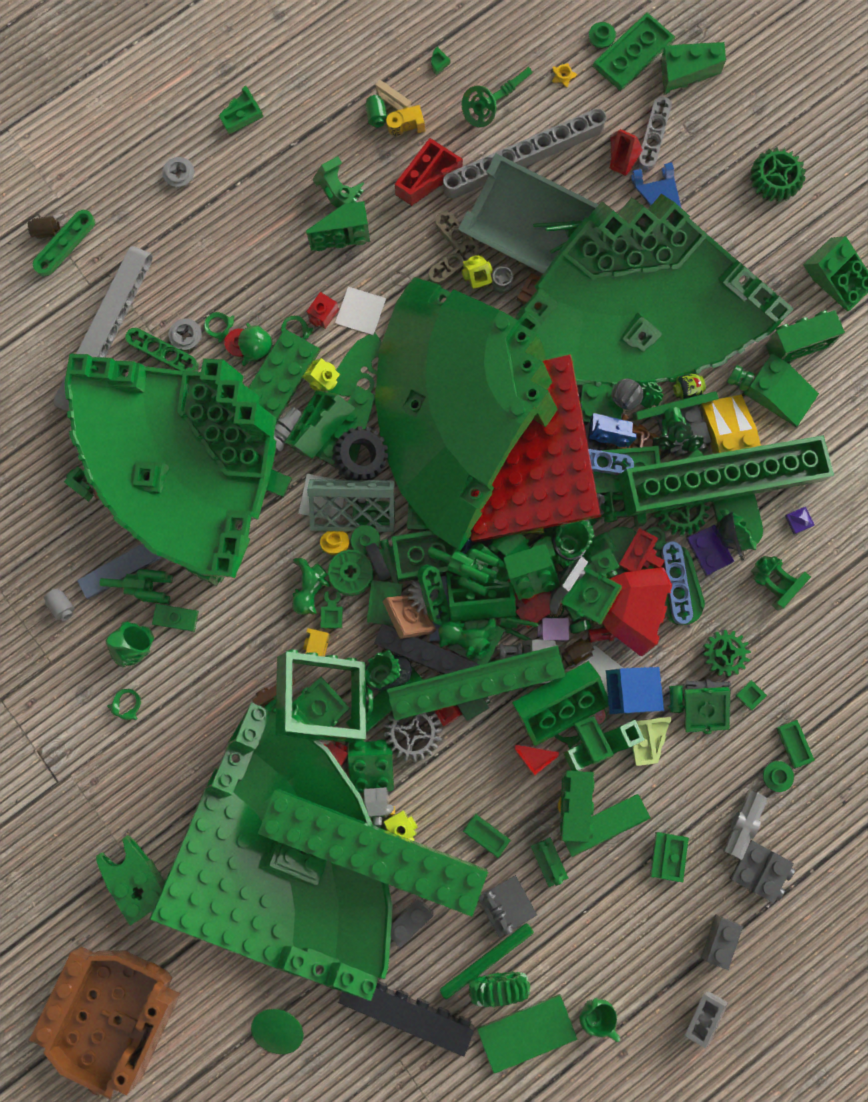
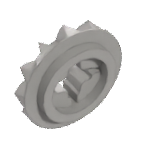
(172, 167)
(181, 327)

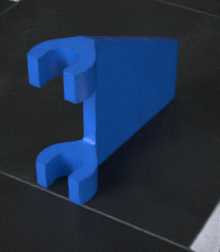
(652, 190)

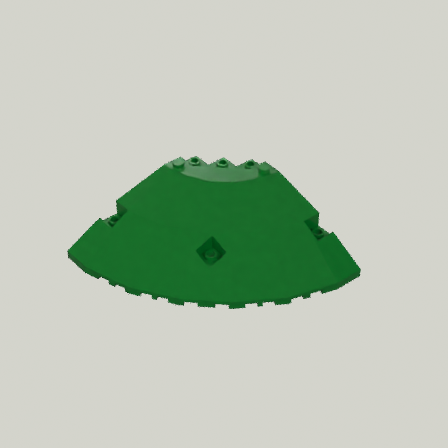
(652, 277)
(476, 394)
(195, 437)

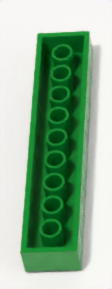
(725, 475)
(373, 852)

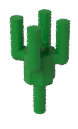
(466, 567)
(142, 585)

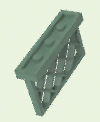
(350, 488)

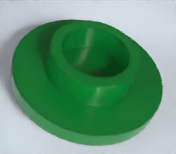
(602, 35)
(364, 536)
(778, 776)

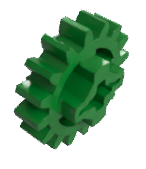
(726, 661)

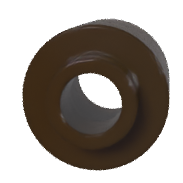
(43, 227)
(577, 653)

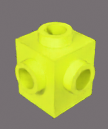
(477, 271)
(321, 375)
(402, 819)

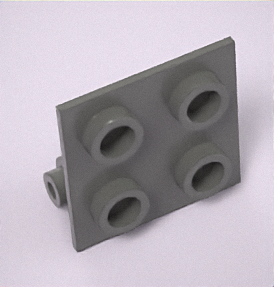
(507, 906)

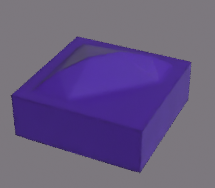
(799, 520)

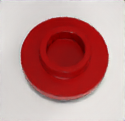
(231, 342)

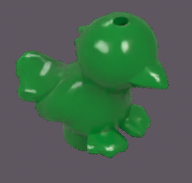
(311, 581)
(473, 640)

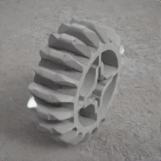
(408, 751)

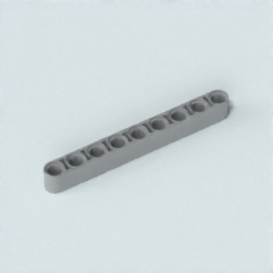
(531, 146)
(112, 310)

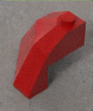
(639, 608)

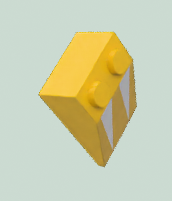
(730, 424)

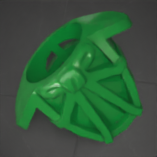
(129, 644)

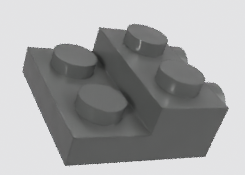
(699, 428)
(763, 872)

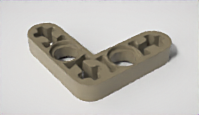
(459, 246)

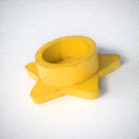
(563, 69)

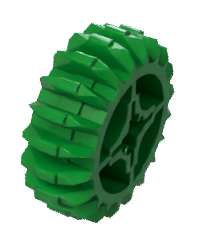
(775, 182)
(683, 517)
(499, 989)

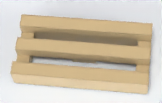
(391, 96)

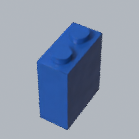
(634, 690)

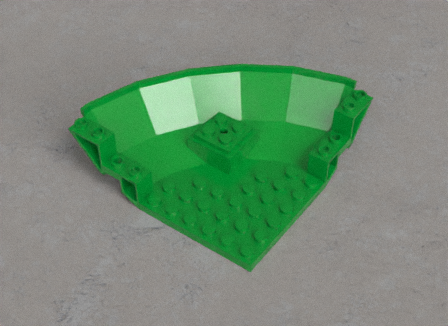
(267, 895)

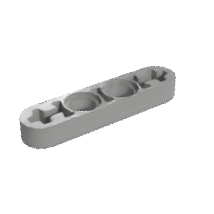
(653, 133)

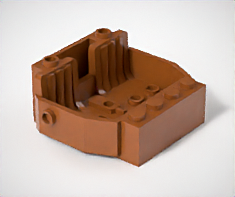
(99, 1048)

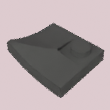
(566, 578)

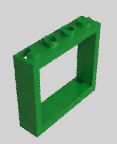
(284, 723)

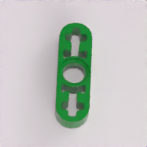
(427, 587)

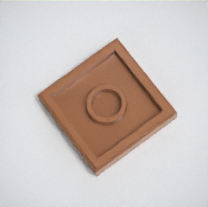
(406, 618)

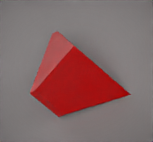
(624, 151)
(535, 758)

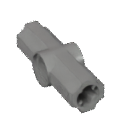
(745, 824)

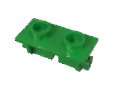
(549, 862)

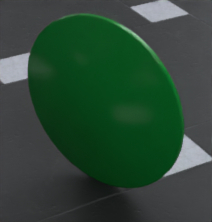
(277, 1031)

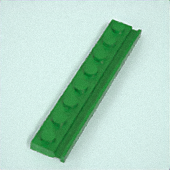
(476, 682)

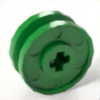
(340, 566)

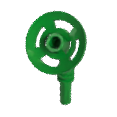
(488, 103)

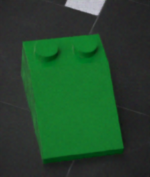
(782, 390)

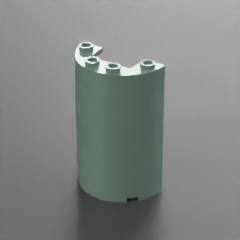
(513, 203)

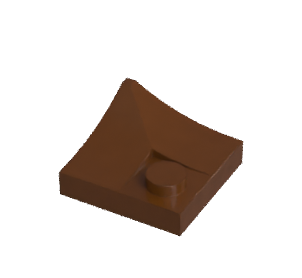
(266, 696)

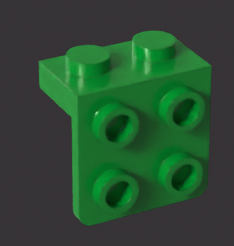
(371, 765)

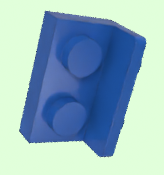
(611, 430)

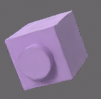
(554, 629)

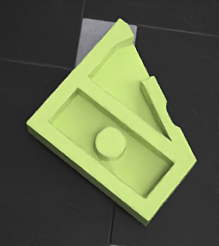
(654, 734)

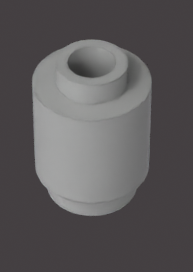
(59, 605)

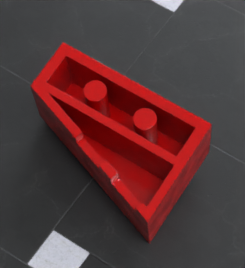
(426, 172)

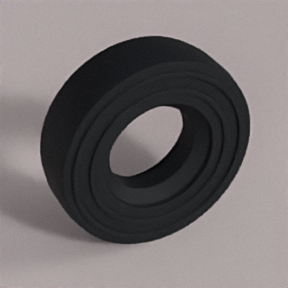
(377, 562)

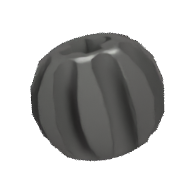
(627, 394)

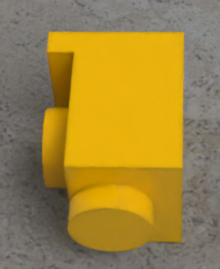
(316, 642)

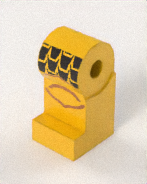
(405, 120)

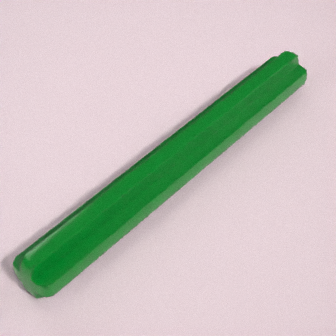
(486, 961)

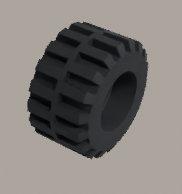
(371, 442)

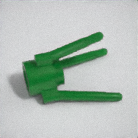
(569, 228)
(511, 622)

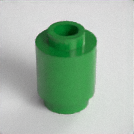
(375, 111)

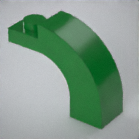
(617, 738)

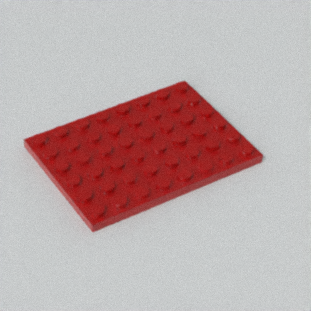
(546, 472)

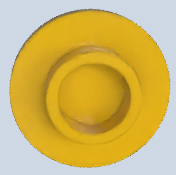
(334, 542)

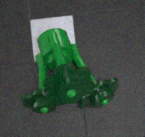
(678, 431)

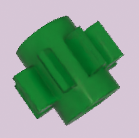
(651, 395)

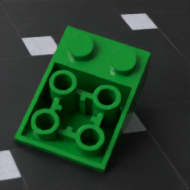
(340, 228)
(839, 271)

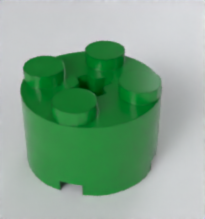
(509, 545)

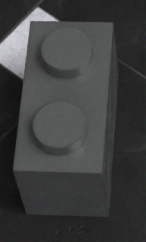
(410, 921)
(722, 942)

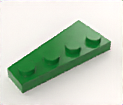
(363, 403)

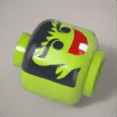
(689, 386)

